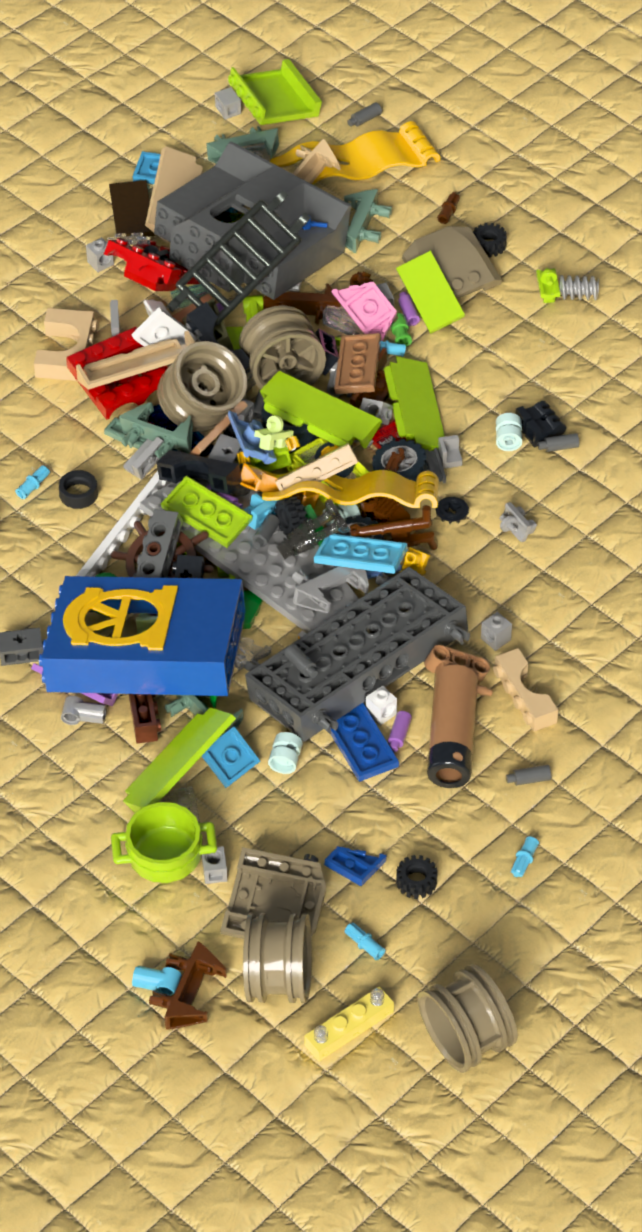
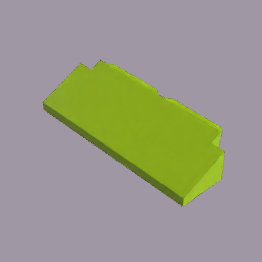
(416, 405)
(324, 414)
(177, 758)

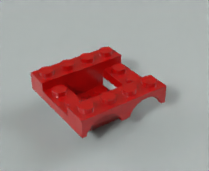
(147, 268)
(109, 396)

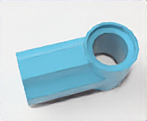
(162, 980)

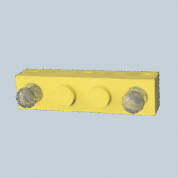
(349, 1023)

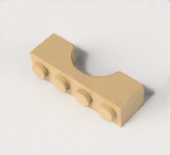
(537, 709)

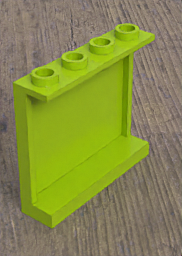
(276, 94)

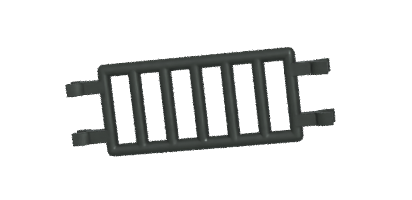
(221, 245)

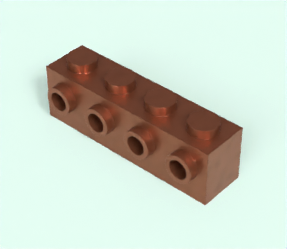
(143, 717)

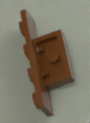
(381, 390)

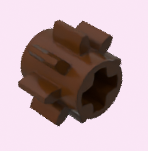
(360, 278)

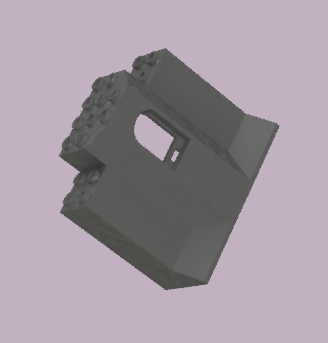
(242, 180)

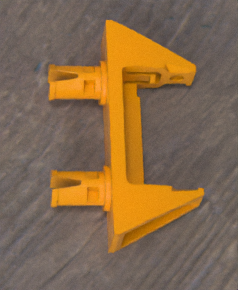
(264, 481)

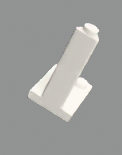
(159, 326)

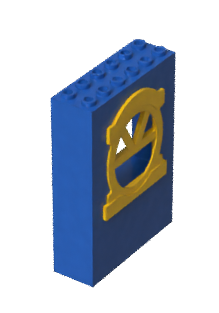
(182, 653)

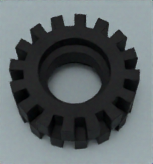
(492, 232)
(290, 514)
(416, 866)

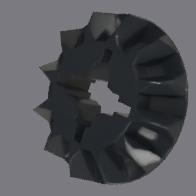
(455, 504)

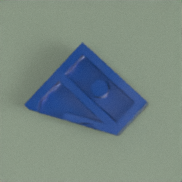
(354, 864)

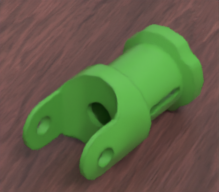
(400, 330)

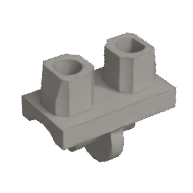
(514, 521)

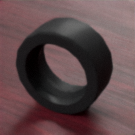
(78, 501)

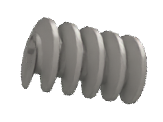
(579, 287)

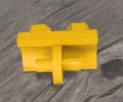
(416, 560)

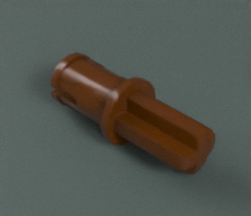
(448, 208)

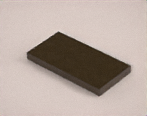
(130, 207)

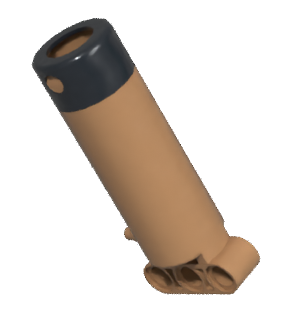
(453, 714)

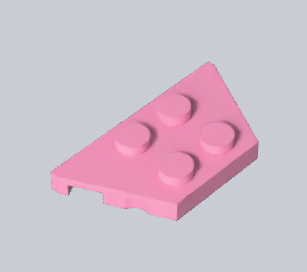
(367, 308)

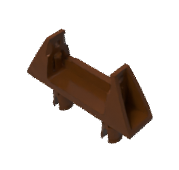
(306, 302)
(179, 1005)

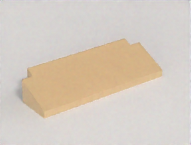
(173, 171)
(133, 363)

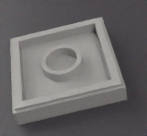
(115, 323)

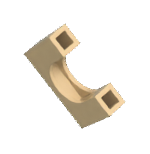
(64, 323)

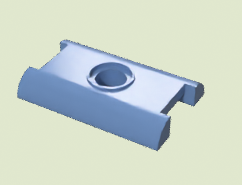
(248, 442)

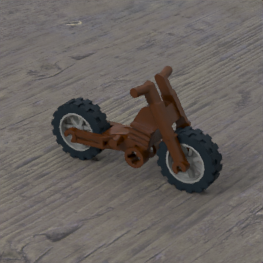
(386, 515)

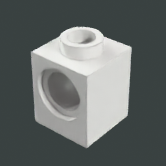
(381, 705)

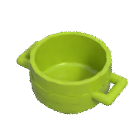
(163, 842)

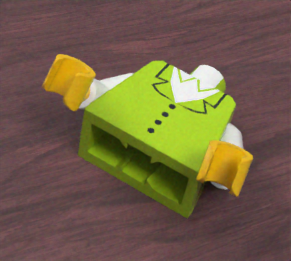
(282, 456)

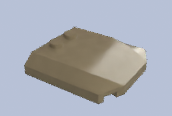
(459, 259)
(274, 887)

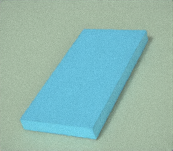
(361, 553)

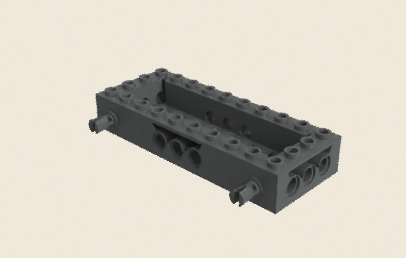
(357, 653)

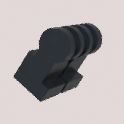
(540, 422)

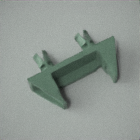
(268, 137)
(365, 208)
(136, 425)
(197, 706)

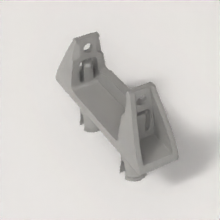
(311, 590)

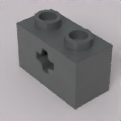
(20, 646)

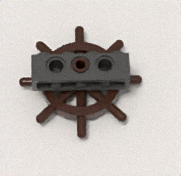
(159, 546)

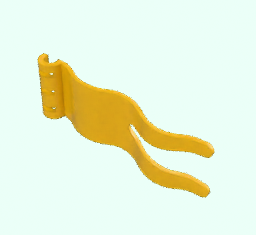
(372, 153)
(371, 484)

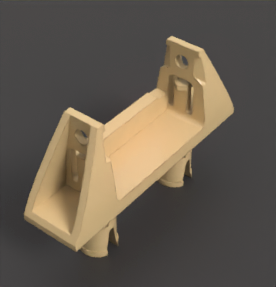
(315, 161)

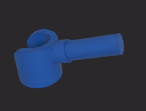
(309, 224)

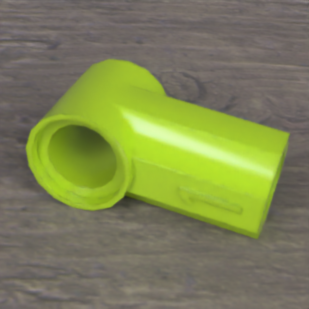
(252, 306)

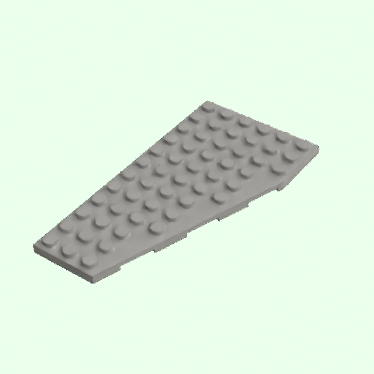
(264, 569)

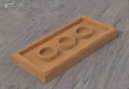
(357, 363)
(219, 429)

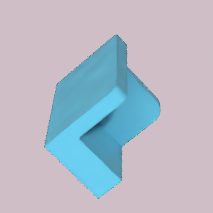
(259, 510)

